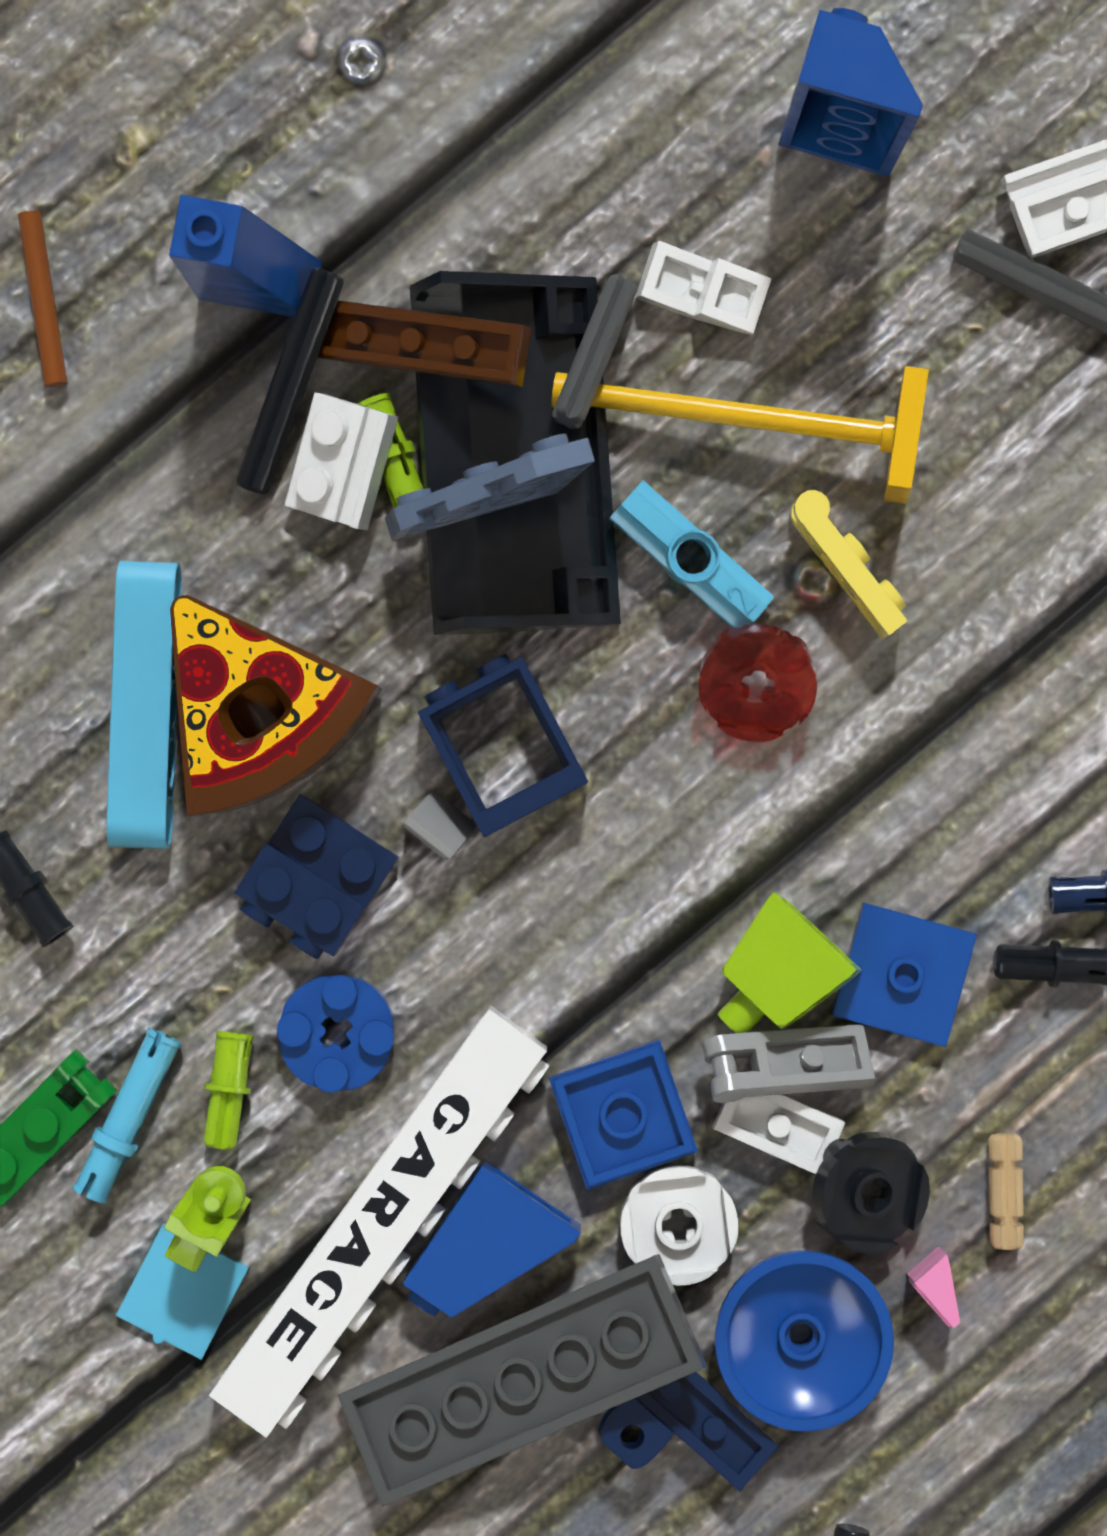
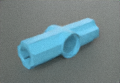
(661, 530)

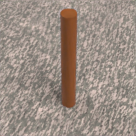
(42, 298)

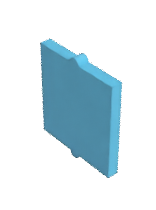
(181, 1303)

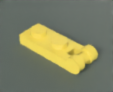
(846, 562)

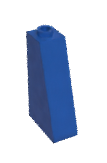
(238, 257)

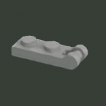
(789, 1061)

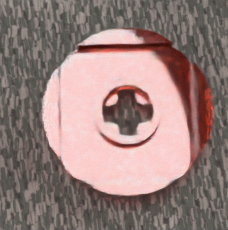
(738, 655)

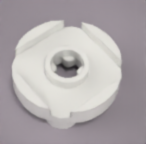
(700, 1197)

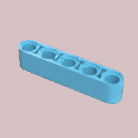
(143, 707)

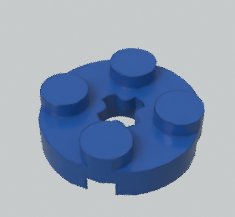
(302, 1031)

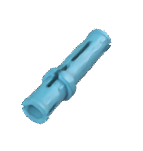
(117, 1136)

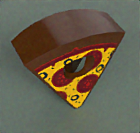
(254, 709)

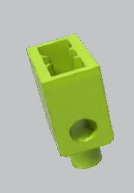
(782, 968)

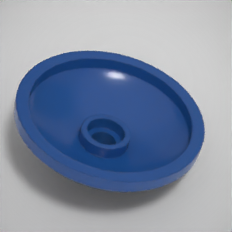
(810, 1381)

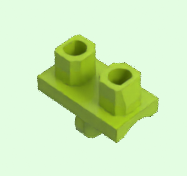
(206, 1216)

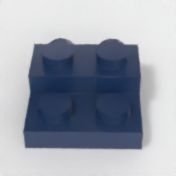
(315, 878)

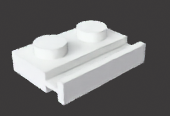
(1060, 199)
(341, 461)

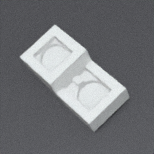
(703, 288)

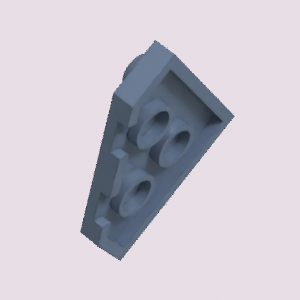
(493, 487)

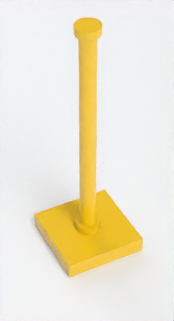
(895, 435)

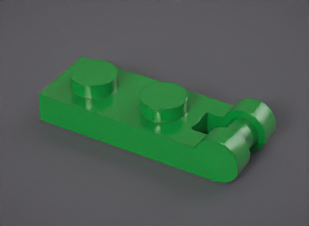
(47, 1122)

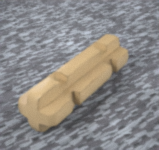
(1006, 1191)

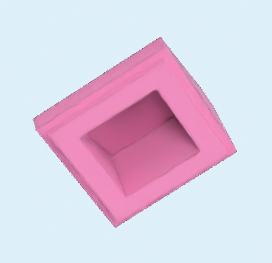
(935, 1284)

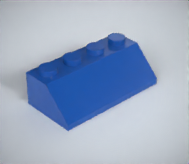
(851, 96)

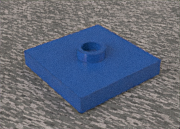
(907, 975)
(623, 1114)

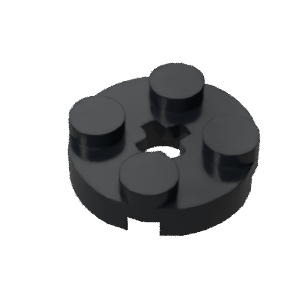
(839, 1183)

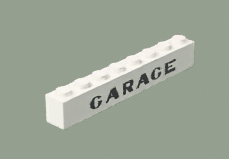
(379, 1222)

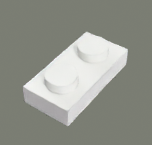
(780, 1128)

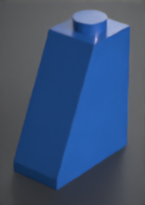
(486, 1242)

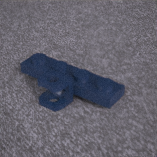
(697, 1417)

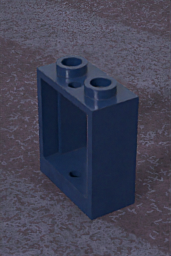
(450, 699)

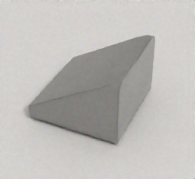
(440, 825)

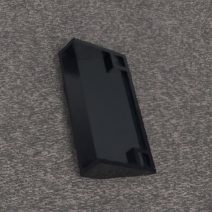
(544, 558)

